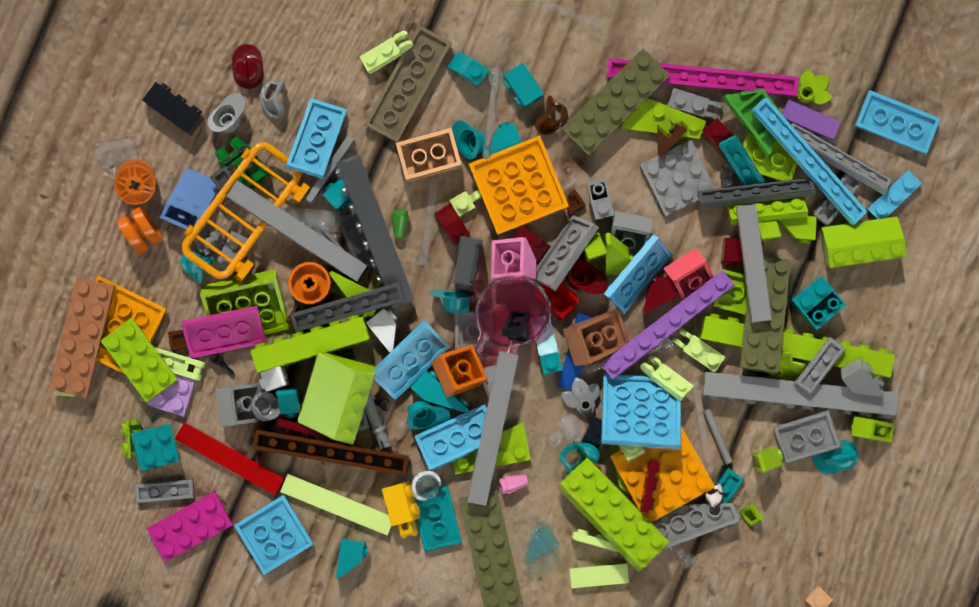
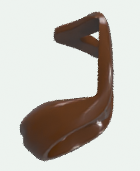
(546, 124)

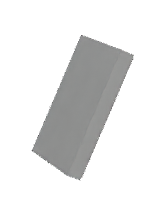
(807, 436)

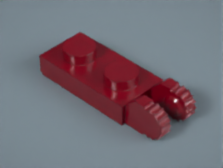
(289, 425)
(650, 485)

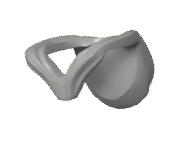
(272, 106)

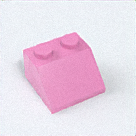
(512, 258)

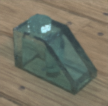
(540, 543)

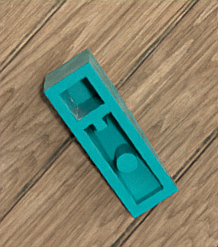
(548, 352)

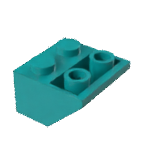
(817, 302)

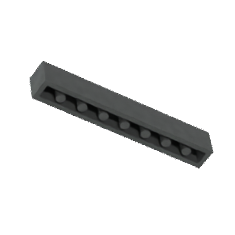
(372, 225)

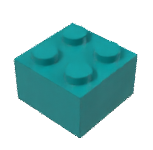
(154, 447)

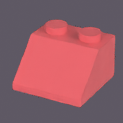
(688, 273)

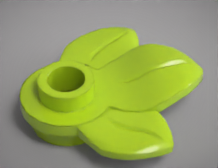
(815, 86)
(788, 368)

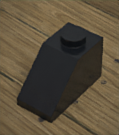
(593, 432)

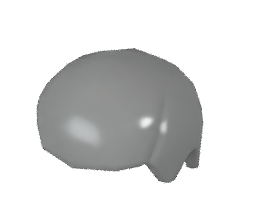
(265, 406)

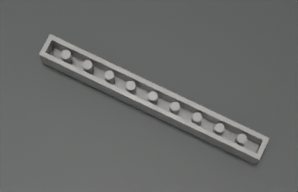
(789, 394)

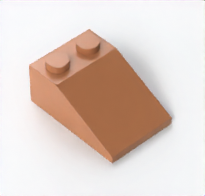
(596, 337)

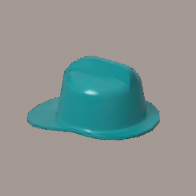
(467, 139)
(454, 301)
(425, 416)
(837, 459)

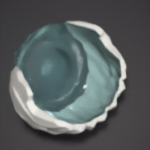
(425, 485)

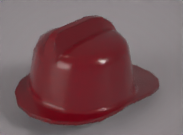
(247, 66)
(586, 278)

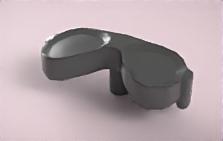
(728, 180)

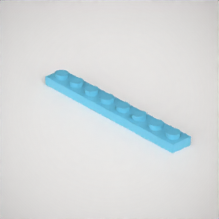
(809, 161)

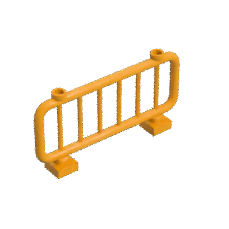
(236, 264)

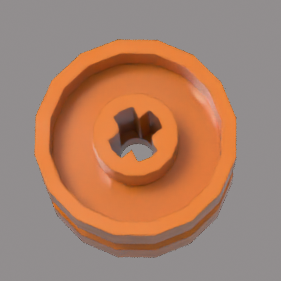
(140, 230)
(299, 281)

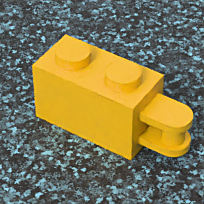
(402, 508)

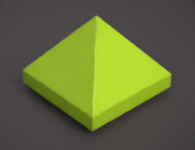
(751, 514)

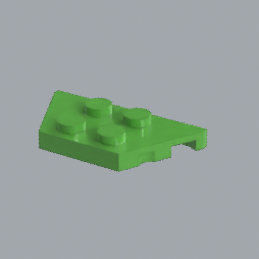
(741, 106)

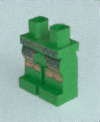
(234, 159)

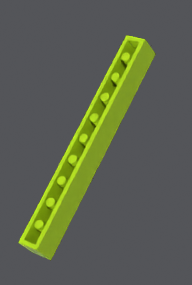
(803, 347)

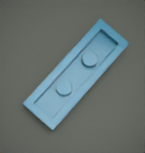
(894, 196)

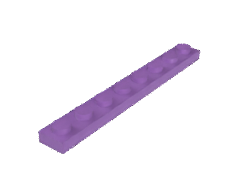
(667, 324)

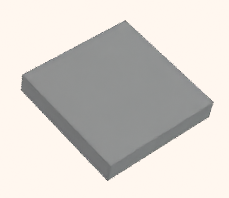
(467, 331)

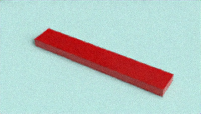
(229, 458)

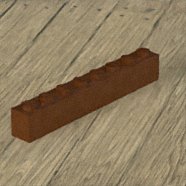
(331, 452)

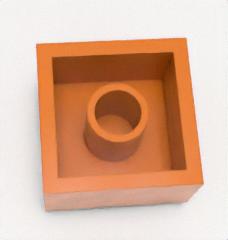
(459, 370)

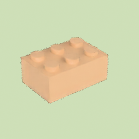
(429, 155)

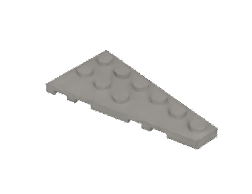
(693, 521)

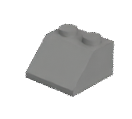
(631, 230)
(235, 404)

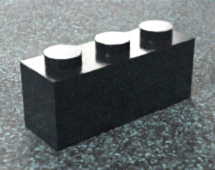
(174, 108)

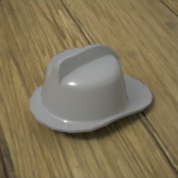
(227, 115)

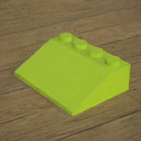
(254, 290)
(336, 396)

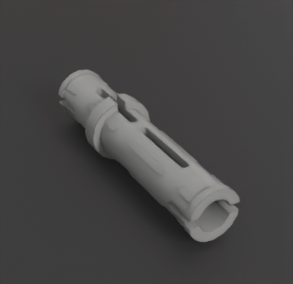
(376, 423)

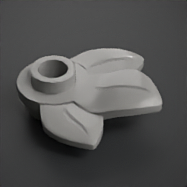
(580, 393)

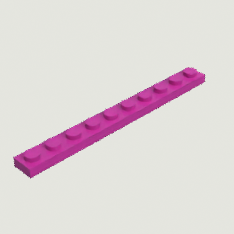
(719, 78)

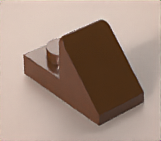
(665, 140)

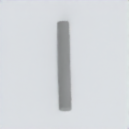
(718, 437)

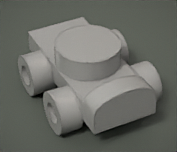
(214, 239)

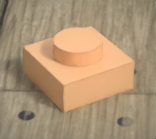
(818, 598)

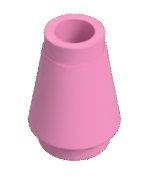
(510, 484)

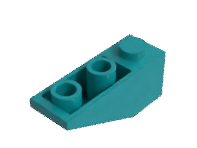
(431, 390)

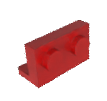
(561, 300)

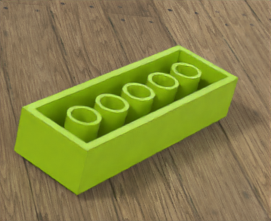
(306, 346)
(612, 514)

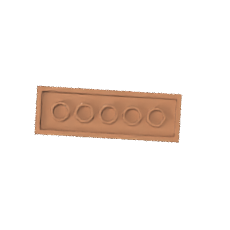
(82, 337)

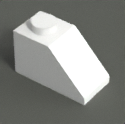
(384, 328)
(274, 379)

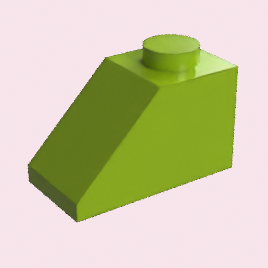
(800, 229)
(769, 230)
(595, 248)
(617, 255)
(872, 429)
(767, 458)

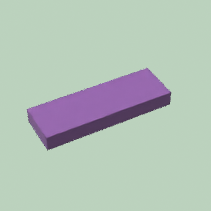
(810, 119)

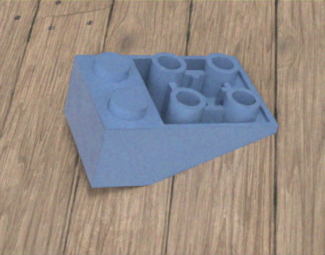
(189, 199)

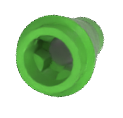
(399, 222)

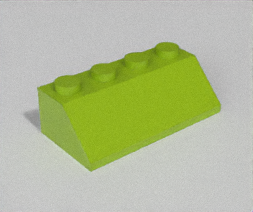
(863, 242)

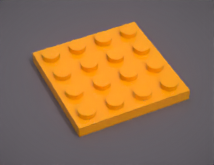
(518, 185)
(129, 305)
(679, 479)

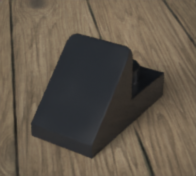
(516, 326)

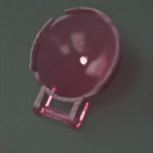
(496, 303)

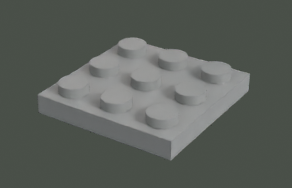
(677, 177)

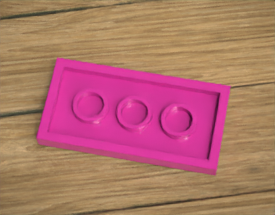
(223, 332)
(190, 526)

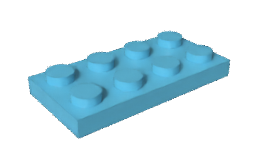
(897, 122)
(316, 138)
(638, 274)
(409, 359)
(452, 438)

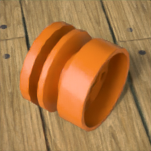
(140, 172)

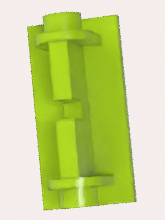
(126, 430)

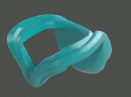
(194, 270)
(586, 451)

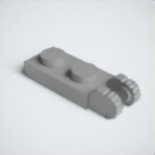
(693, 104)

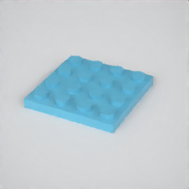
(639, 413)

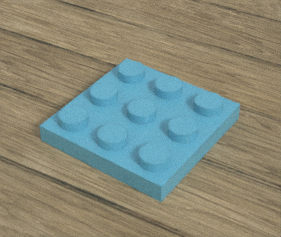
(274, 534)

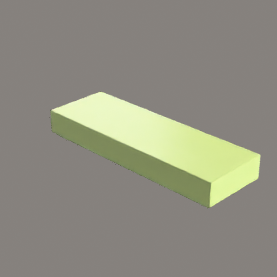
(599, 575)

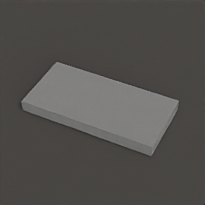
(564, 252)

